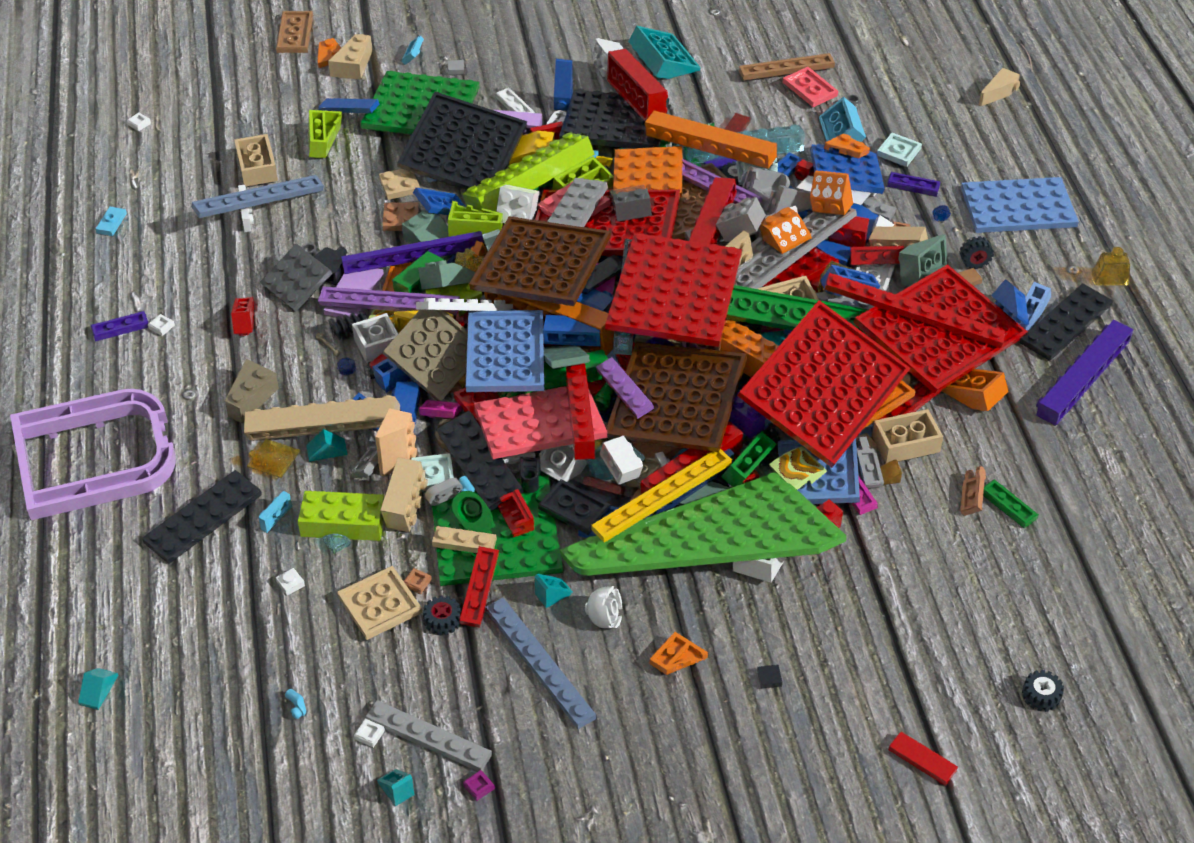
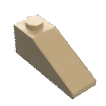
(1000, 87)

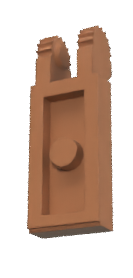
(973, 491)

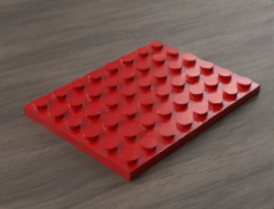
(661, 223)
(675, 290)
(931, 352)
(824, 383)

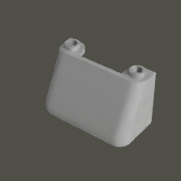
(775, 191)

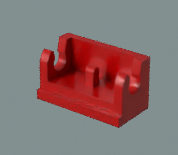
(516, 513)

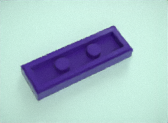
(913, 184)
(119, 326)

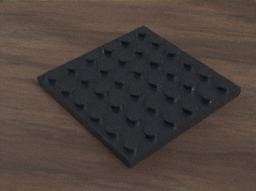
(606, 120)
(461, 142)

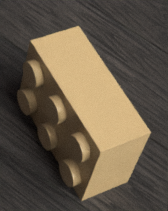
(256, 160)
(907, 436)
(404, 495)

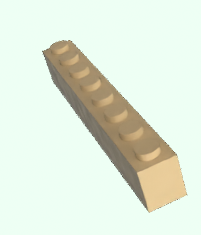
(315, 417)

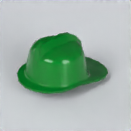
(472, 512)

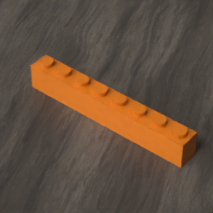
(711, 139)

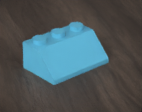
(842, 119)

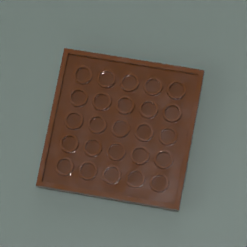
(540, 261)
(689, 396)

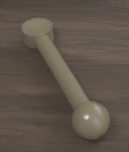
(319, 336)

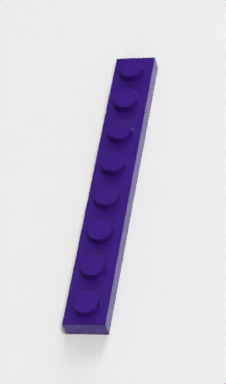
(409, 252)

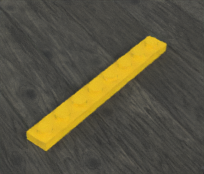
(661, 495)

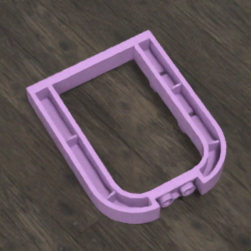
(100, 488)

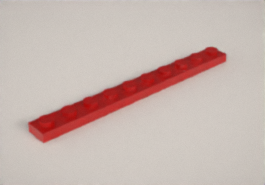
(915, 310)

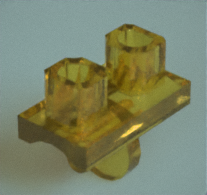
(469, 260)

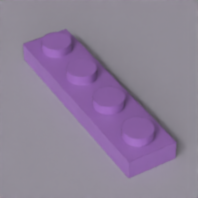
(624, 387)

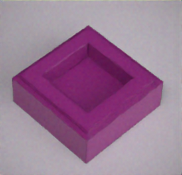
(478, 785)

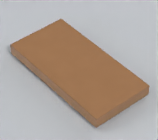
(294, 32)

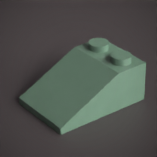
(425, 227)
(922, 259)
(442, 274)

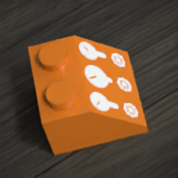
(831, 193)
(784, 230)

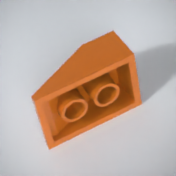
(979, 389)

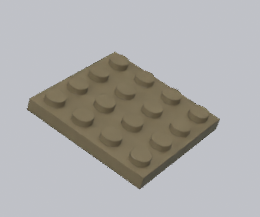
(431, 351)

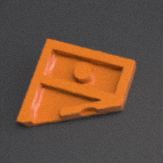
(326, 51)

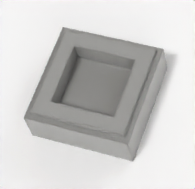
(455, 67)

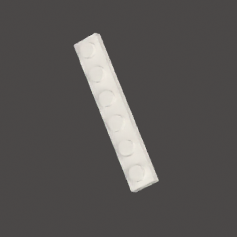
(459, 305)

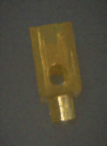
(1112, 268)

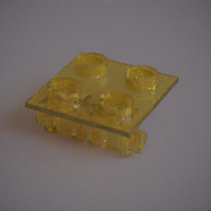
(272, 458)

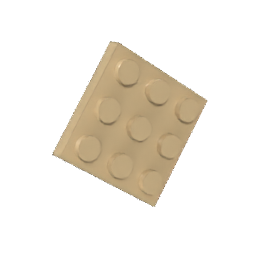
(379, 602)

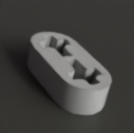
(443, 491)

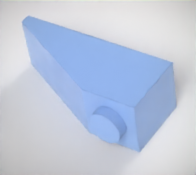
(1036, 303)

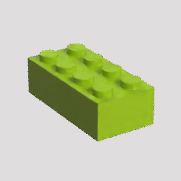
(348, 514)

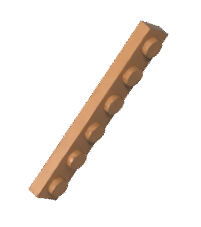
(786, 66)

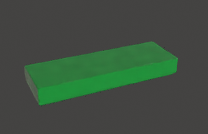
(1009, 504)

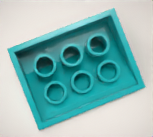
(662, 53)

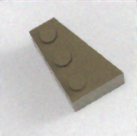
(250, 390)

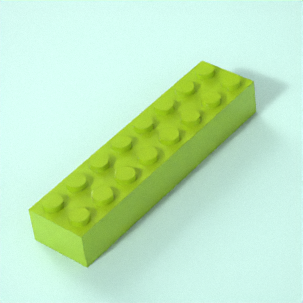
(532, 170)

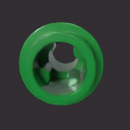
(603, 397)

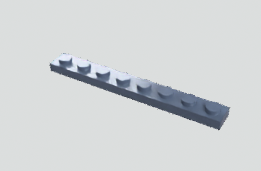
(257, 196)
(541, 663)

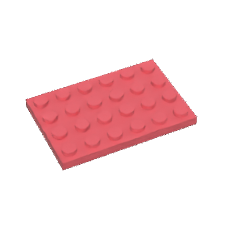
(531, 422)

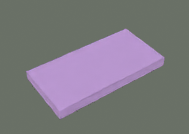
(359, 280)

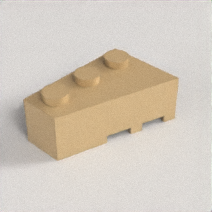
(351, 58)
(897, 236)

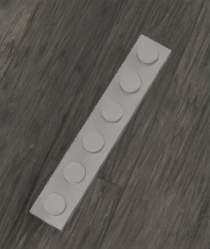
(429, 736)

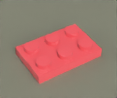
(810, 87)

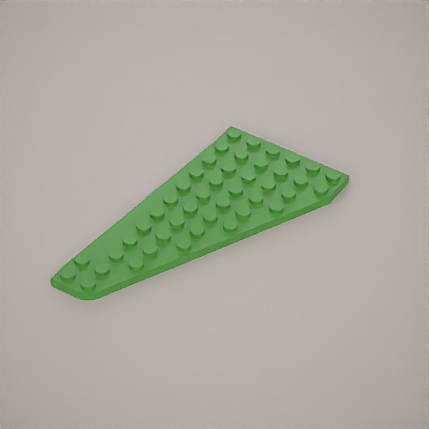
(735, 525)

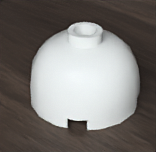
(604, 607)

